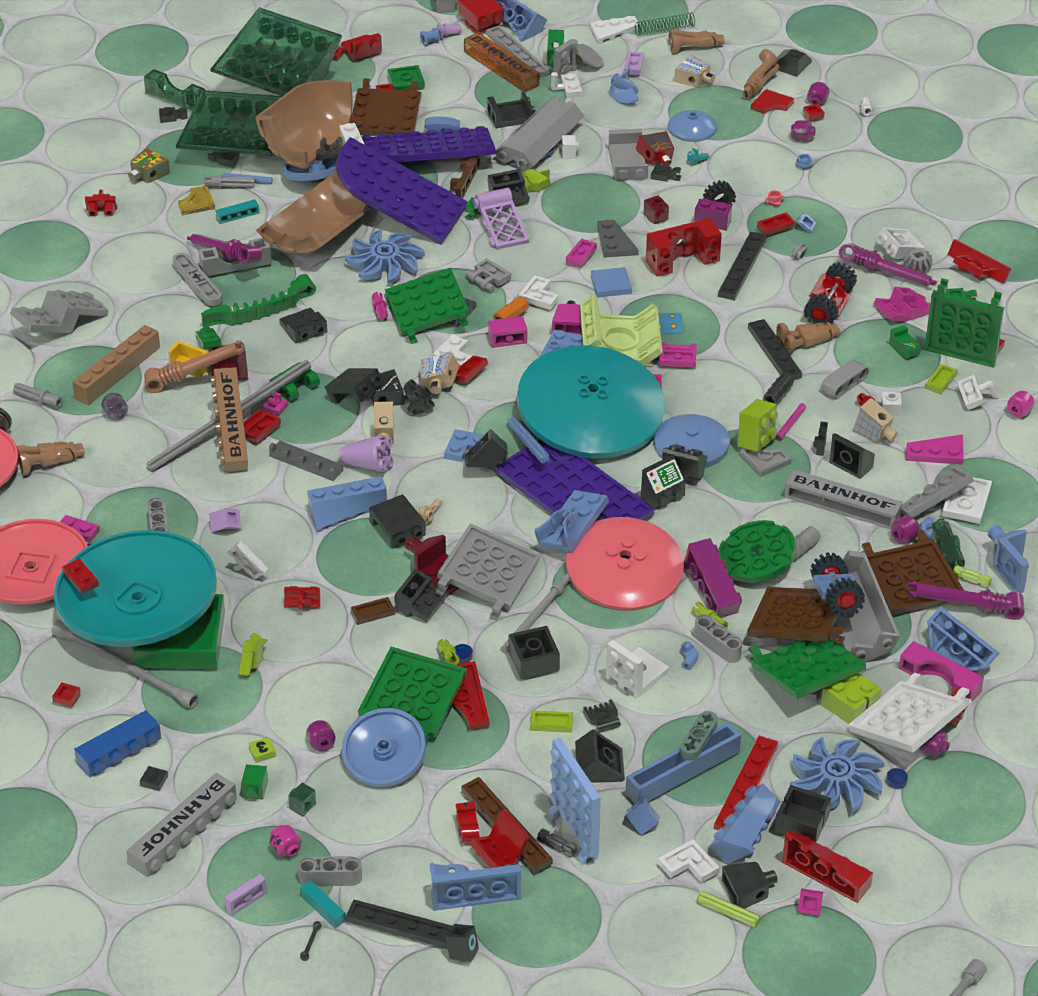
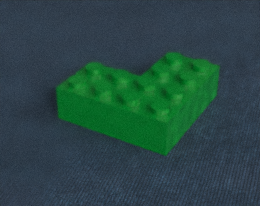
(190, 649)

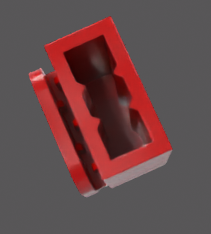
(481, 14)

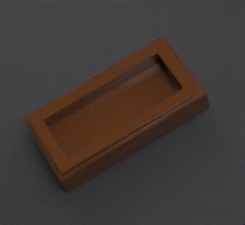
(372, 610)

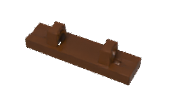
(469, 169)

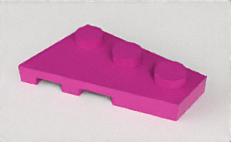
(937, 450)

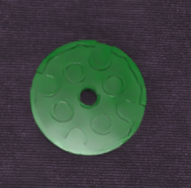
(776, 553)

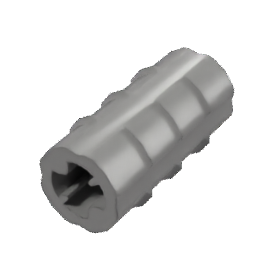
(806, 540)

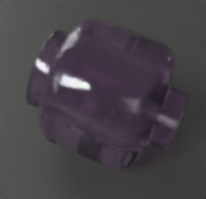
(114, 406)

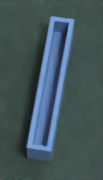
(674, 770)

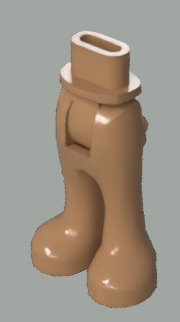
(699, 39)
(759, 77)

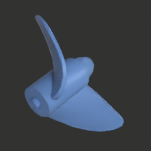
(623, 89)

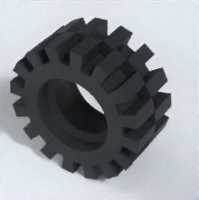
(720, 188)

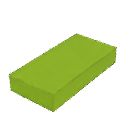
(941, 379)
(551, 721)

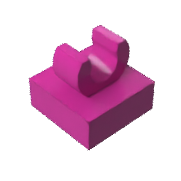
(275, 404)
(810, 901)

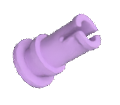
(448, 29)

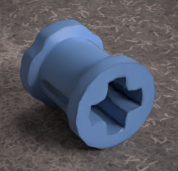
(429, 36)

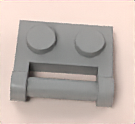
(561, 58)

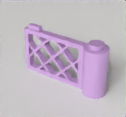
(496, 202)

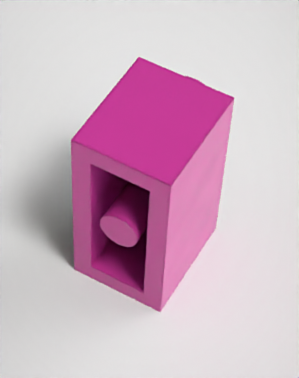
(507, 332)

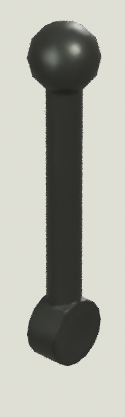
(305, 954)

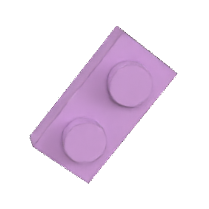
(634, 61)
(245, 895)

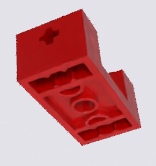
(697, 237)

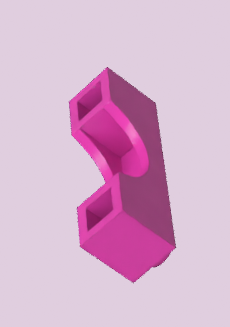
(924, 661)

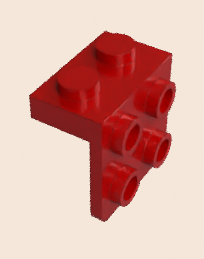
(363, 46)
(504, 842)

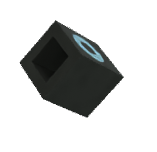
(462, 942)

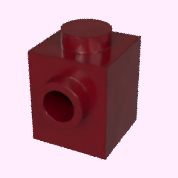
(656, 209)

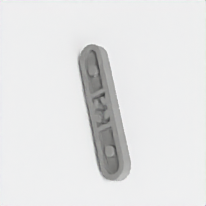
(205, 288)

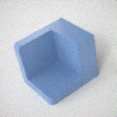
(642, 816)

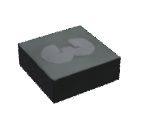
(154, 778)

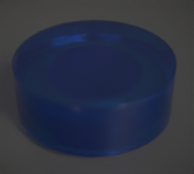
(464, 652)
(896, 778)

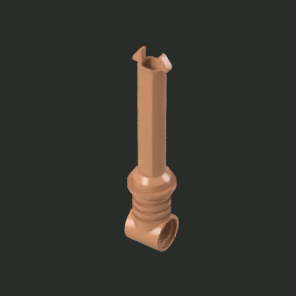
(177, 370)

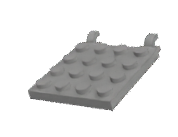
(487, 568)

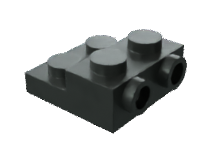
(304, 324)

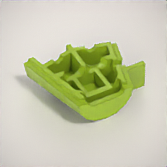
(536, 180)
(251, 654)

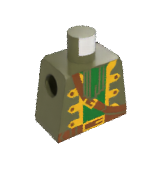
(148, 166)

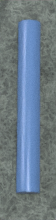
(258, 179)

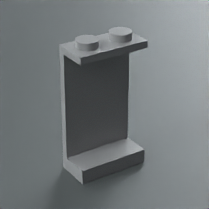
(625, 159)

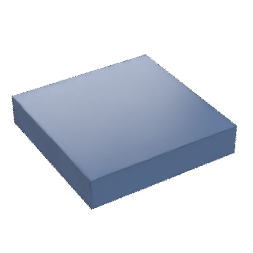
(611, 282)

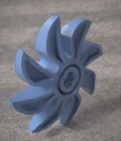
(385, 256)
(839, 772)

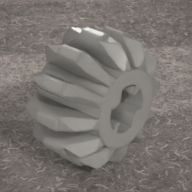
(918, 260)

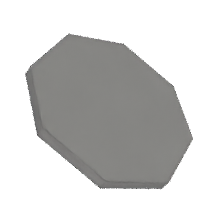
(589, 55)

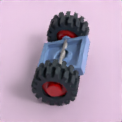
(836, 585)

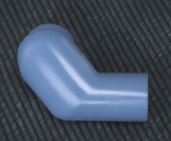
(925, 525)
(690, 654)

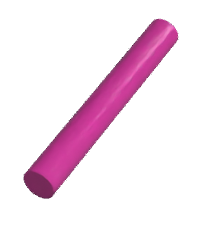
(789, 423)

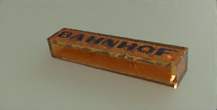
(501, 62)

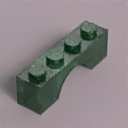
(159, 85)

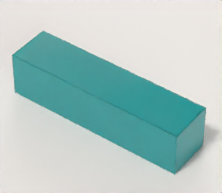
(237, 211)
(322, 904)

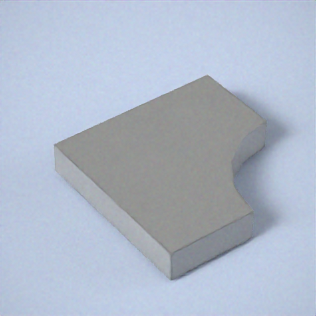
(765, 460)

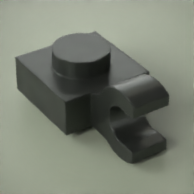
(664, 173)

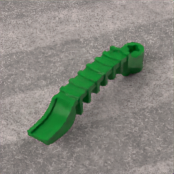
(223, 314)

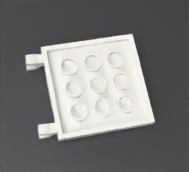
(909, 714)

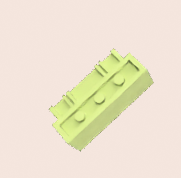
(631, 335)

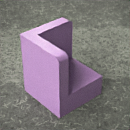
(225, 519)

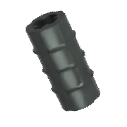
(779, 388)

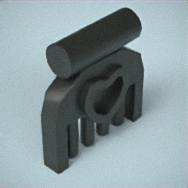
(605, 717)

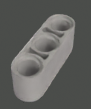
(844, 378)
(157, 514)
(718, 638)
(330, 871)

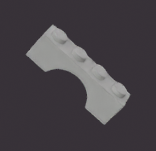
(214, 262)

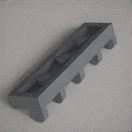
(305, 460)

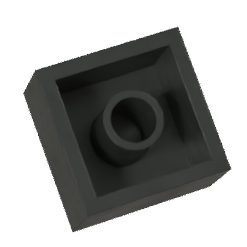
(533, 652)

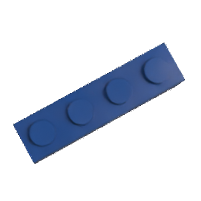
(117, 743)

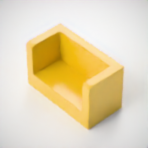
(182, 352)

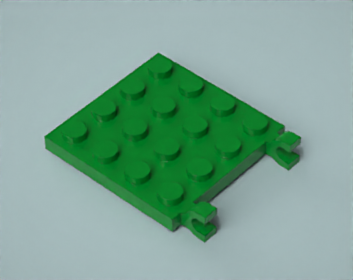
(427, 303)
(964, 326)
(806, 665)
(415, 686)

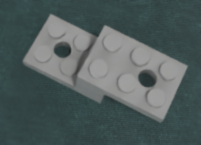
(59, 311)

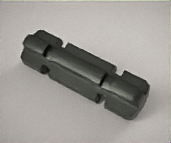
(557, 842)

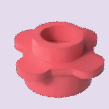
(774, 197)

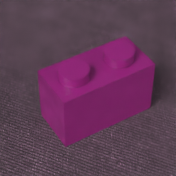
(718, 212)

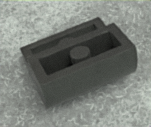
(510, 179)
(418, 596)

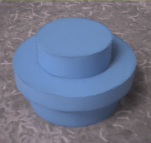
(804, 161)

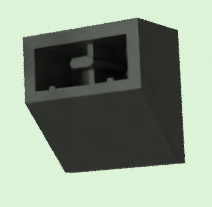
(691, 462)

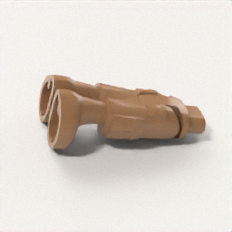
(806, 334)
(47, 454)

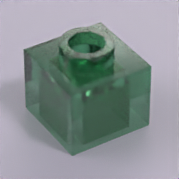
(302, 799)

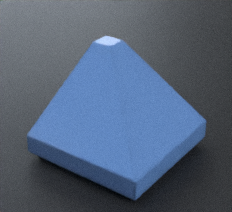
(806, 222)

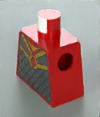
(656, 148)

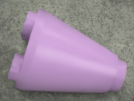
(369, 453)

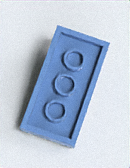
(571, 522)
(473, 887)

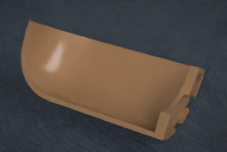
(304, 117)
(313, 218)

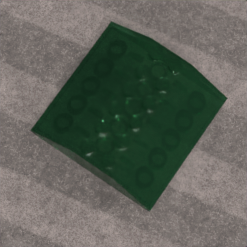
(277, 53)
(226, 123)

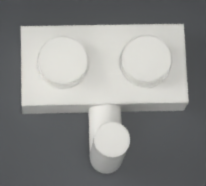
(569, 84)
(972, 391)
(247, 560)

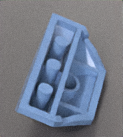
(958, 642)

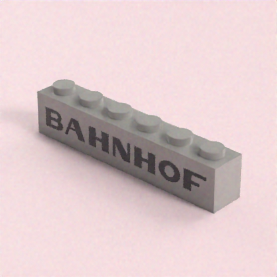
(842, 499)
(181, 824)

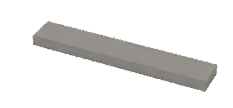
(508, 43)

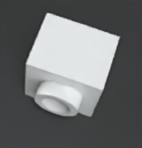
(569, 146)
(891, 402)

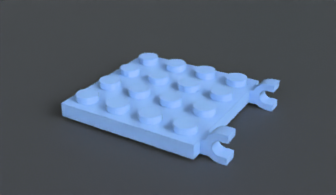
(575, 800)

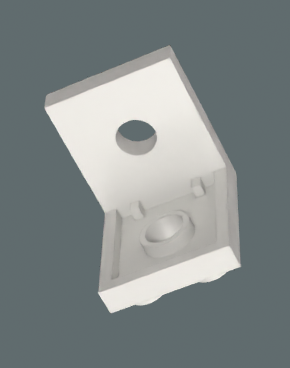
(628, 668)

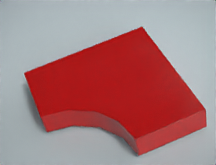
(771, 100)

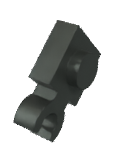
(169, 114)
(224, 158)
(820, 440)

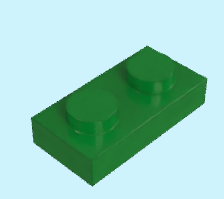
(208, 338)

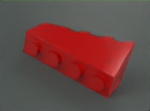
(826, 866)

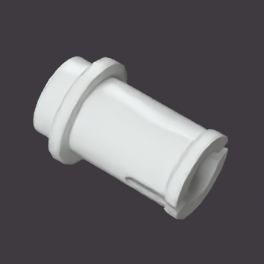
(866, 107)

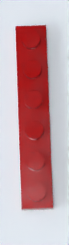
(750, 775)

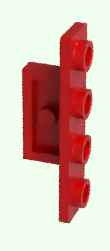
(977, 262)

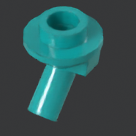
(693, 156)

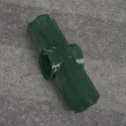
(948, 543)

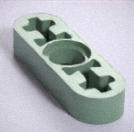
(699, 743)

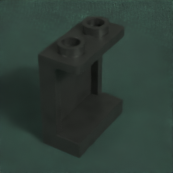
(511, 112)
(357, 381)
(398, 520)

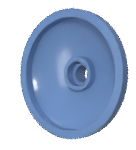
(692, 126)

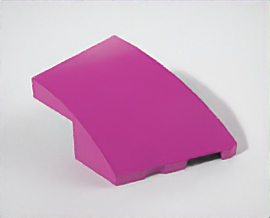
(903, 305)

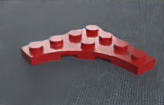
(470, 698)

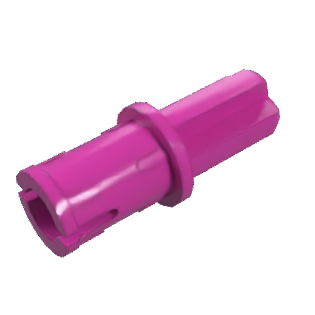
(379, 305)

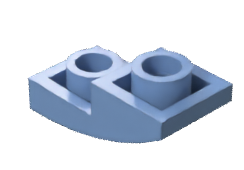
(437, 123)

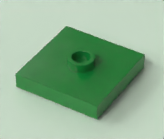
(402, 77)

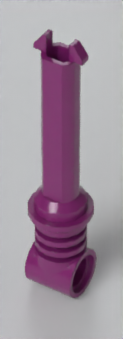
(233, 249)
(873, 260)
(1011, 604)

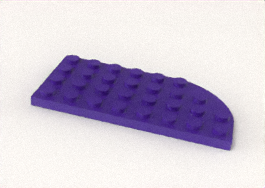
(433, 144)
(398, 191)
(556, 480)

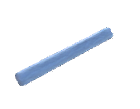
(528, 440)

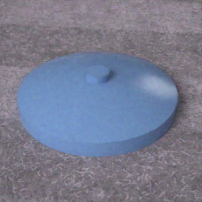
(316, 171)
(694, 433)
(384, 747)

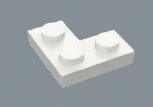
(536, 293)
(454, 345)
(689, 856)

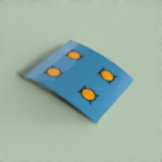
(670, 323)

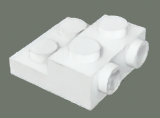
(898, 241)

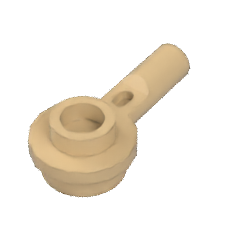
(427, 512)

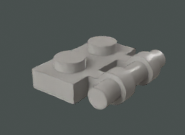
(491, 271)

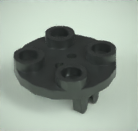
(329, 151)
(418, 397)

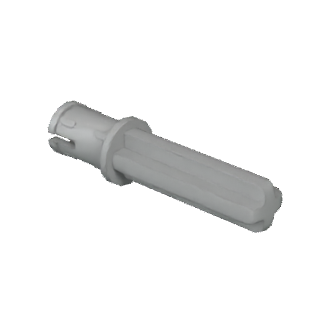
(229, 181)
(44, 397)

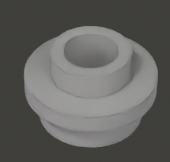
(799, 251)

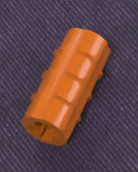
(512, 309)

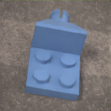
(1008, 556)

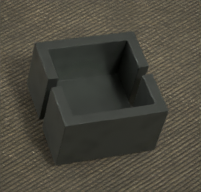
(802, 813)

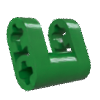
(289, 390)

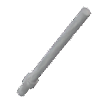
(556, 589)

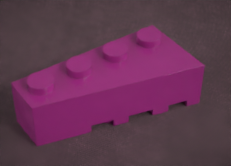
(712, 578)

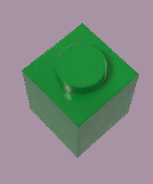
(254, 781)

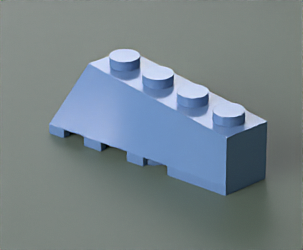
(522, 19)
(344, 501)
(745, 824)

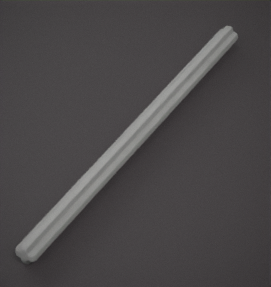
(211, 426)

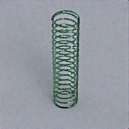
(675, 22)

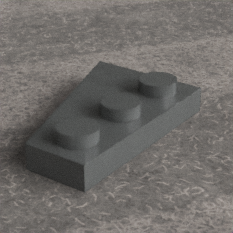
(614, 240)

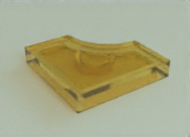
(197, 201)

